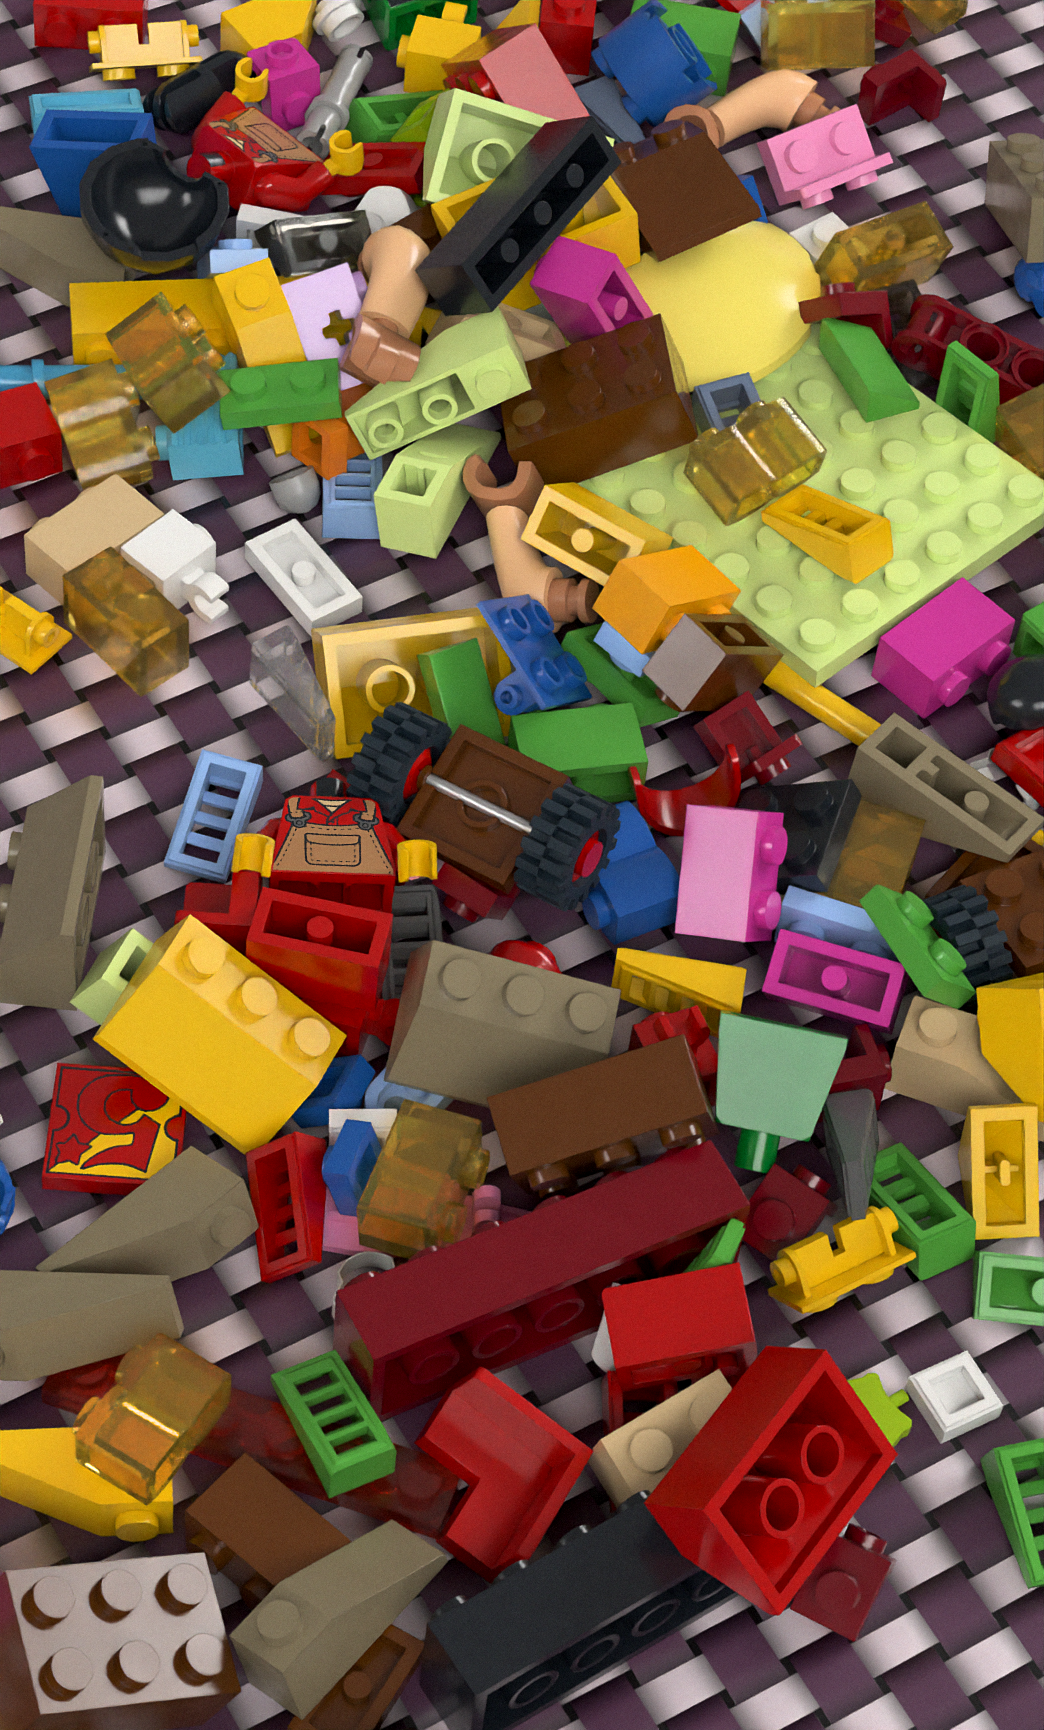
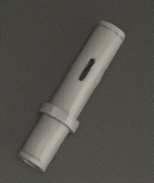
(330, 109)

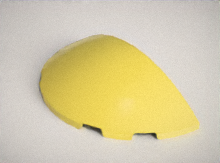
(732, 301)

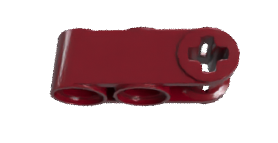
(1007, 355)

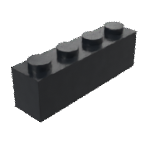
(518, 216)

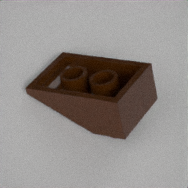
(680, 189)

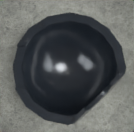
(148, 210)

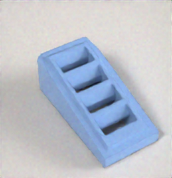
(352, 517)
(225, 773)

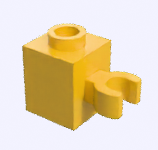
(431, 45)

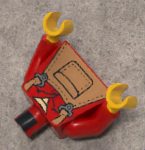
(260, 158)
(334, 849)

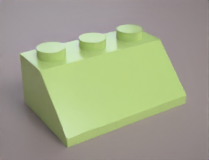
(473, 142)

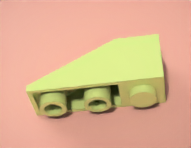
(454, 379)
(426, 488)

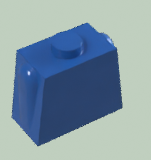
(74, 138)

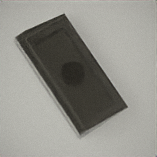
(315, 242)

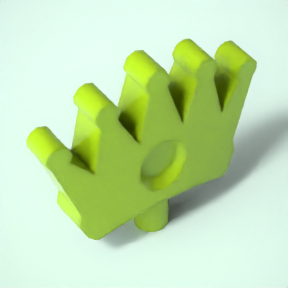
(883, 1408)

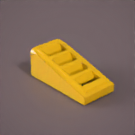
(834, 533)
(678, 984)

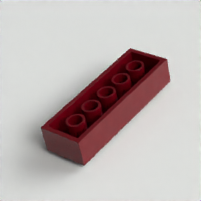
(528, 1280)

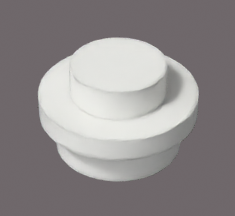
(337, 18)

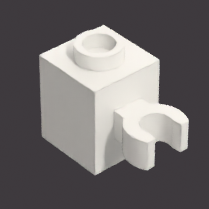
(180, 564)

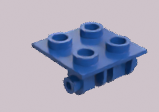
(544, 671)

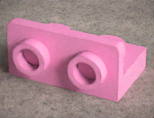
(819, 156)

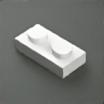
(303, 576)

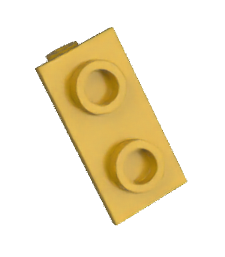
(122, 54)
(28, 635)
(815, 1276)

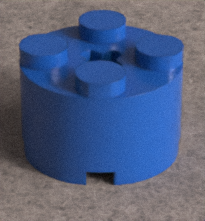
(653, 64)

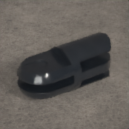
(188, 96)

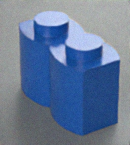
(638, 885)

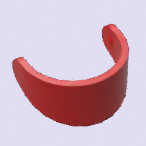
(667, 809)

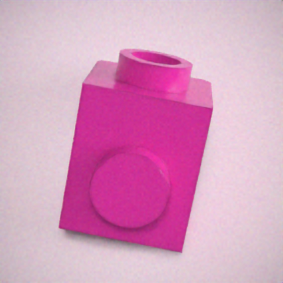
(291, 81)

